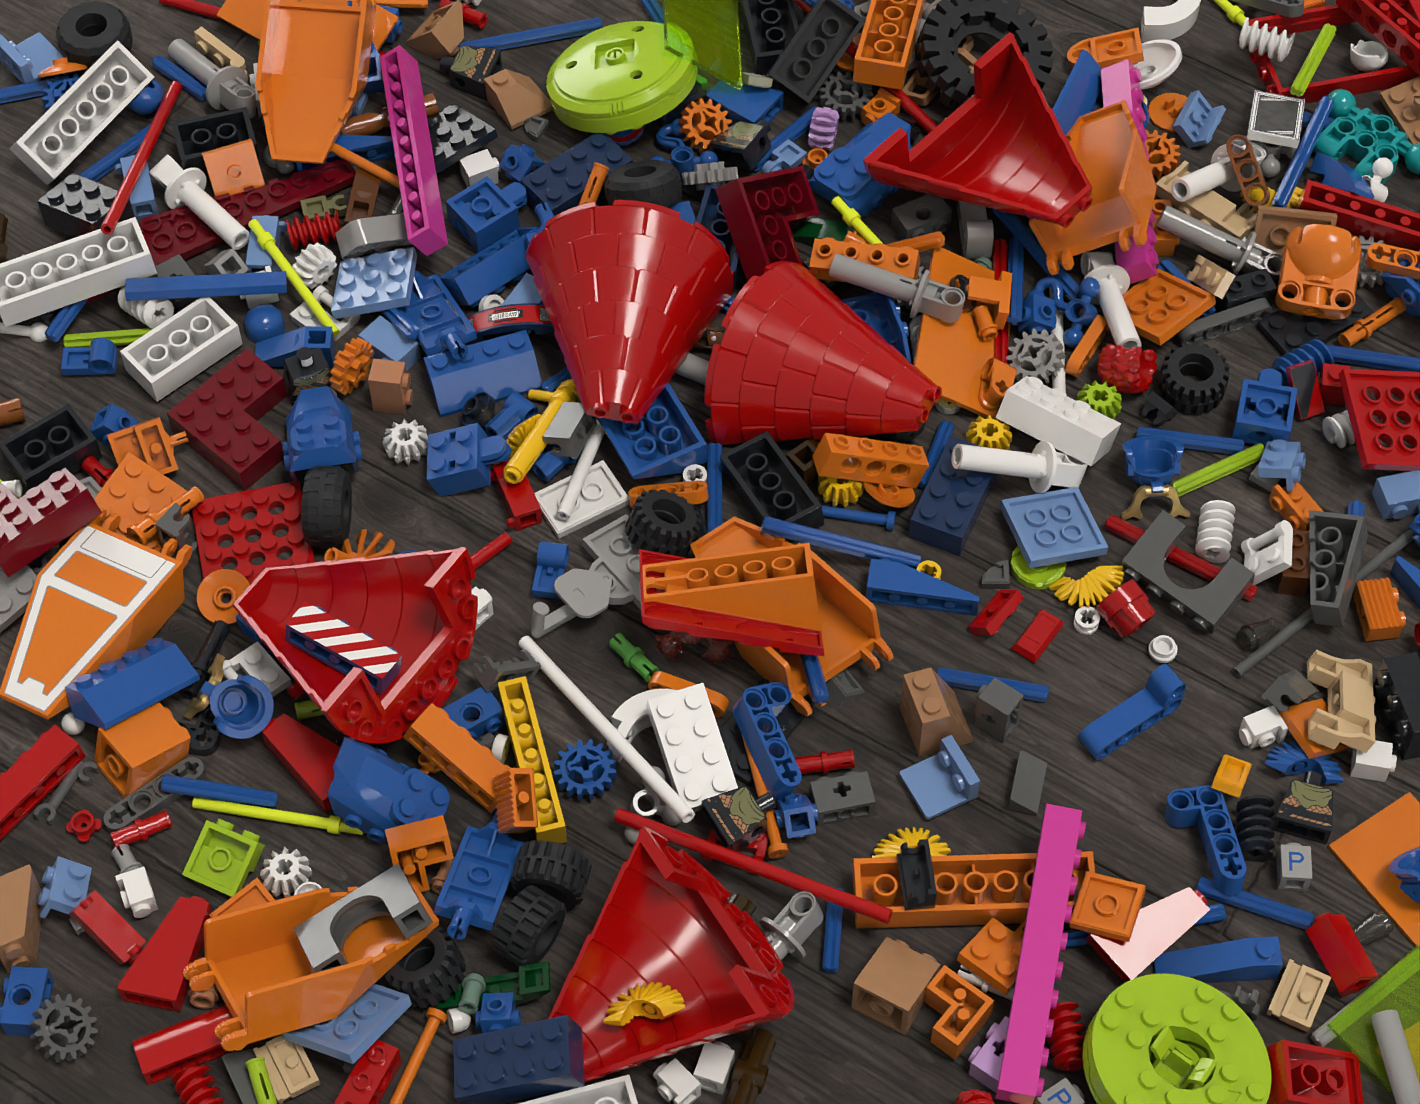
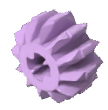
(823, 128)

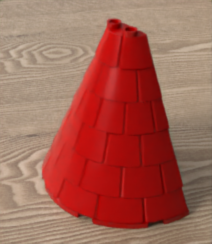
(994, 149)
(627, 298)
(807, 367)
(404, 601)
(676, 928)

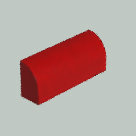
(182, 1045)

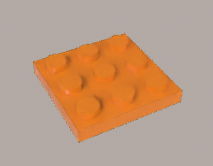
(1165, 305)
(134, 492)

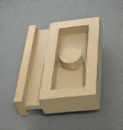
(1299, 995)
(287, 1068)

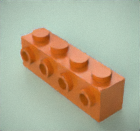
(897, 260)
(456, 754)

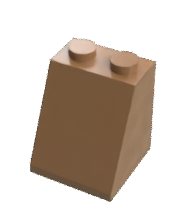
(931, 712)
(19, 918)
(894, 984)

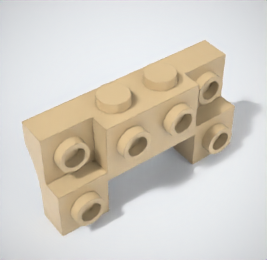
(1209, 207)
(1350, 702)

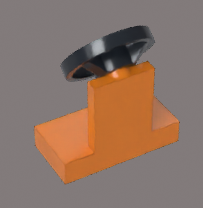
(988, 291)

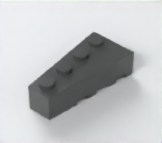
(1335, 559)

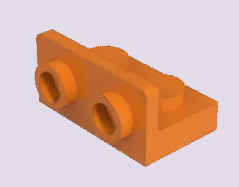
(1293, 505)

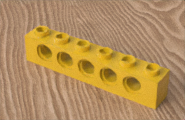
(531, 753)

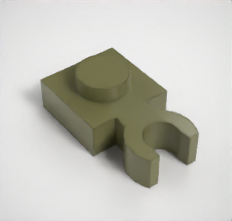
(320, 205)

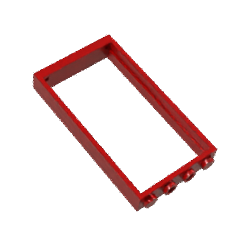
(1315, 19)

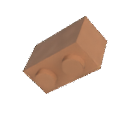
(390, 386)

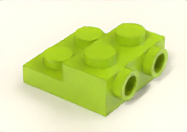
(223, 857)

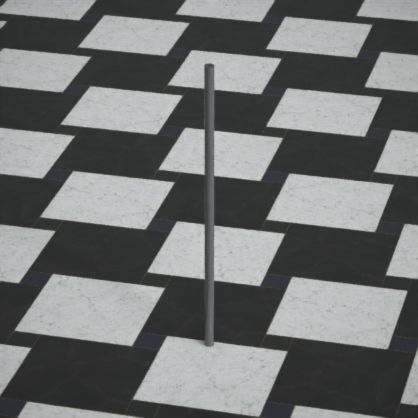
(1307, 616)

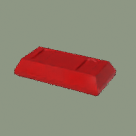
(1037, 636)

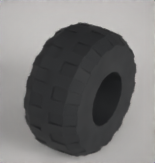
(90, 31)
(645, 182)
(326, 506)

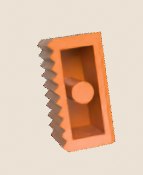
(1378, 609)
(516, 800)

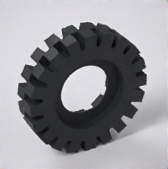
(957, 19)

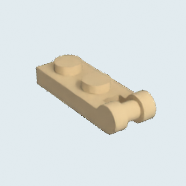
(219, 52)
(1210, 276)

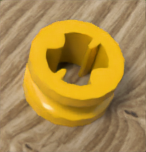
(931, 567)

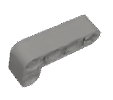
(975, 231)
(371, 233)

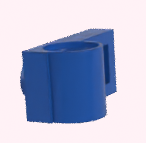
(92, 360)
(551, 564)

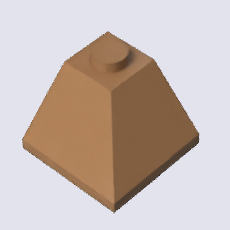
(440, 32)
(515, 97)

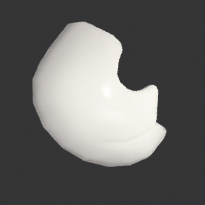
(1368, 55)

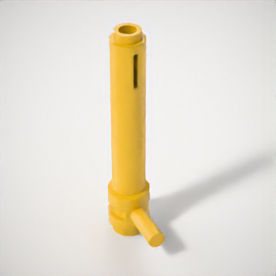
(533, 443)

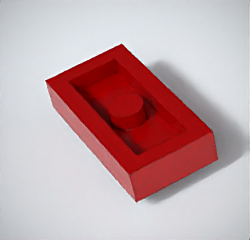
(996, 612)

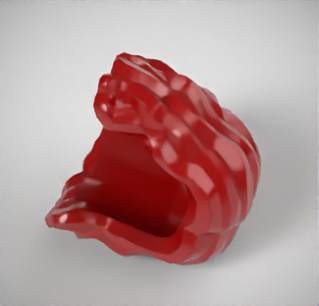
(1127, 368)

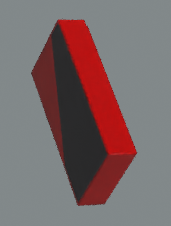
(1308, 397)

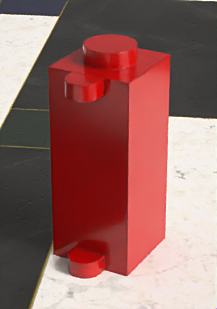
(518, 500)
(108, 928)
(1341, 953)

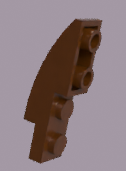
(362, 196)

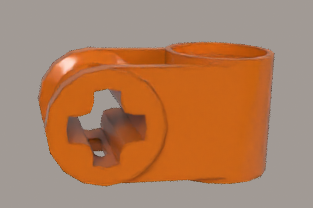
(995, 381)

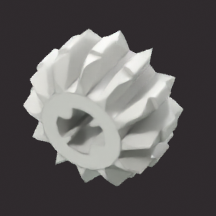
(315, 265)
(406, 442)
(274, 872)

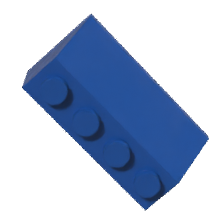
(1080, 93)
(489, 269)
(491, 366)
(130, 683)

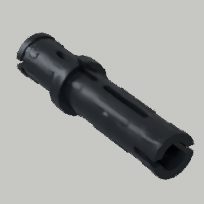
(206, 656)

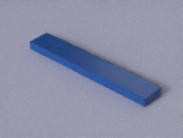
(206, 286)

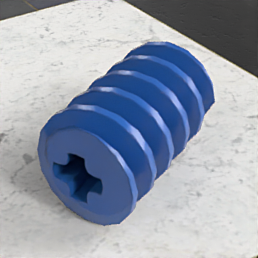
(1313, 350)

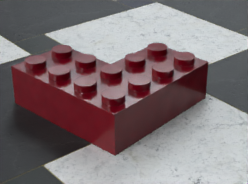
(761, 213)
(225, 415)
(42, 518)

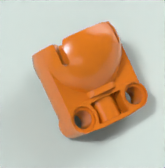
(1319, 271)

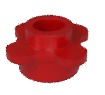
(79, 819)

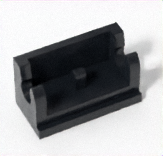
(917, 876)

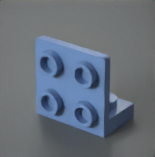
(28, 57)
(941, 780)

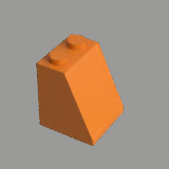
(140, 748)

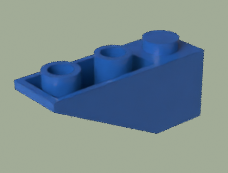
(278, 348)

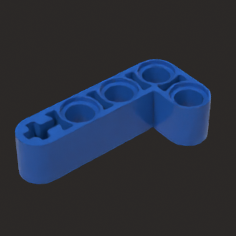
(1136, 714)
(757, 721)
(1208, 811)

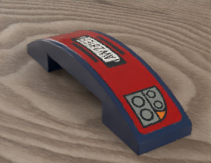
(510, 319)

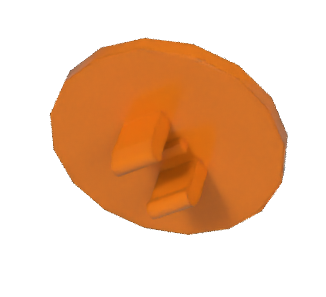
(1165, 110)

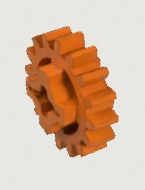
(703, 123)
(1162, 153)
(351, 366)

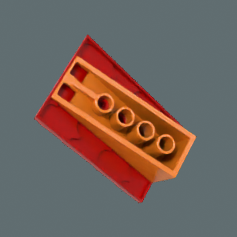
(738, 596)

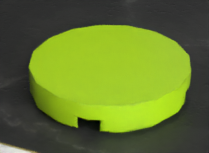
(1036, 577)

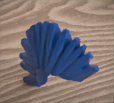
(1293, 760)

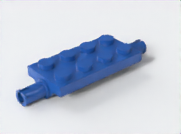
(438, 317)
(478, 879)

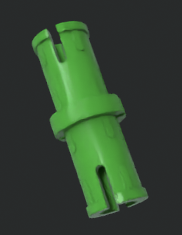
(633, 656)

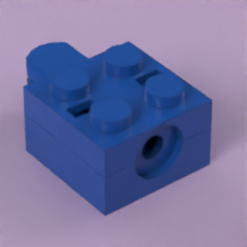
(486, 212)
(1264, 409)
(463, 458)

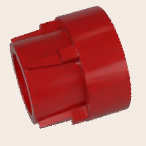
(1126, 609)

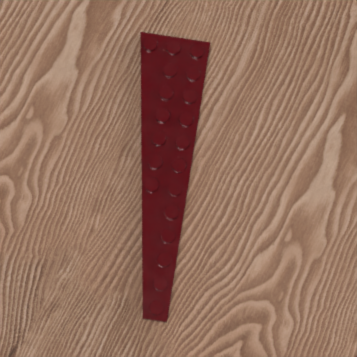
(186, 234)

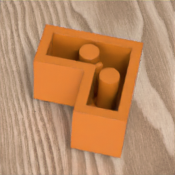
(417, 846)
(962, 1007)

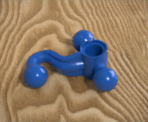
(681, 155)
(1089, 288)

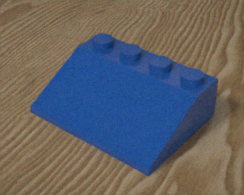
(661, 441)

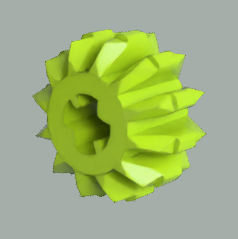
(1101, 399)

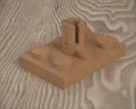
(1404, 107)
(1276, 223)

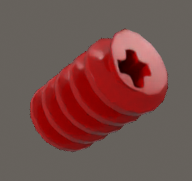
(313, 230)
(1064, 1038)
(194, 1086)

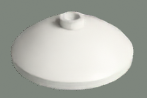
(1159, 62)

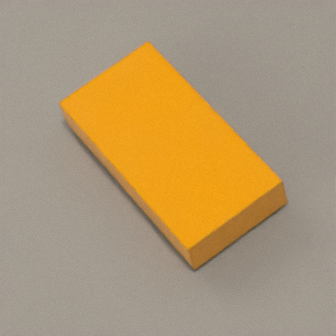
(1231, 775)

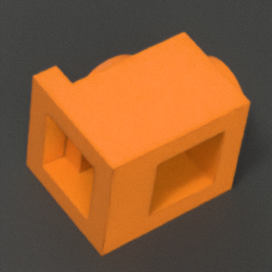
(879, 106)

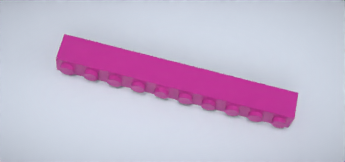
(1119, 84)
(413, 151)
(1039, 956)

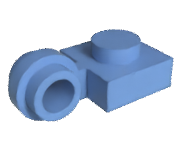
(786, 156)

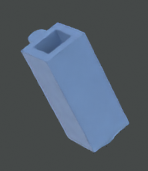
(143, 195)
(256, 256)

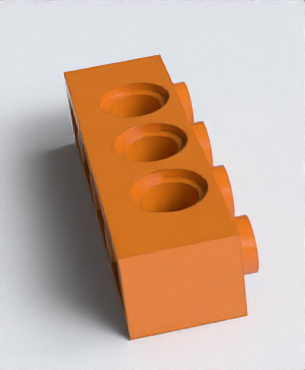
(870, 460)

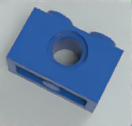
(477, 705)
(24, 983)

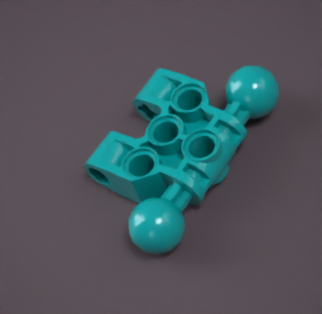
(1364, 137)

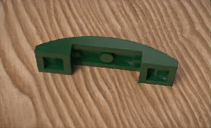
(820, 229)
(527, 984)

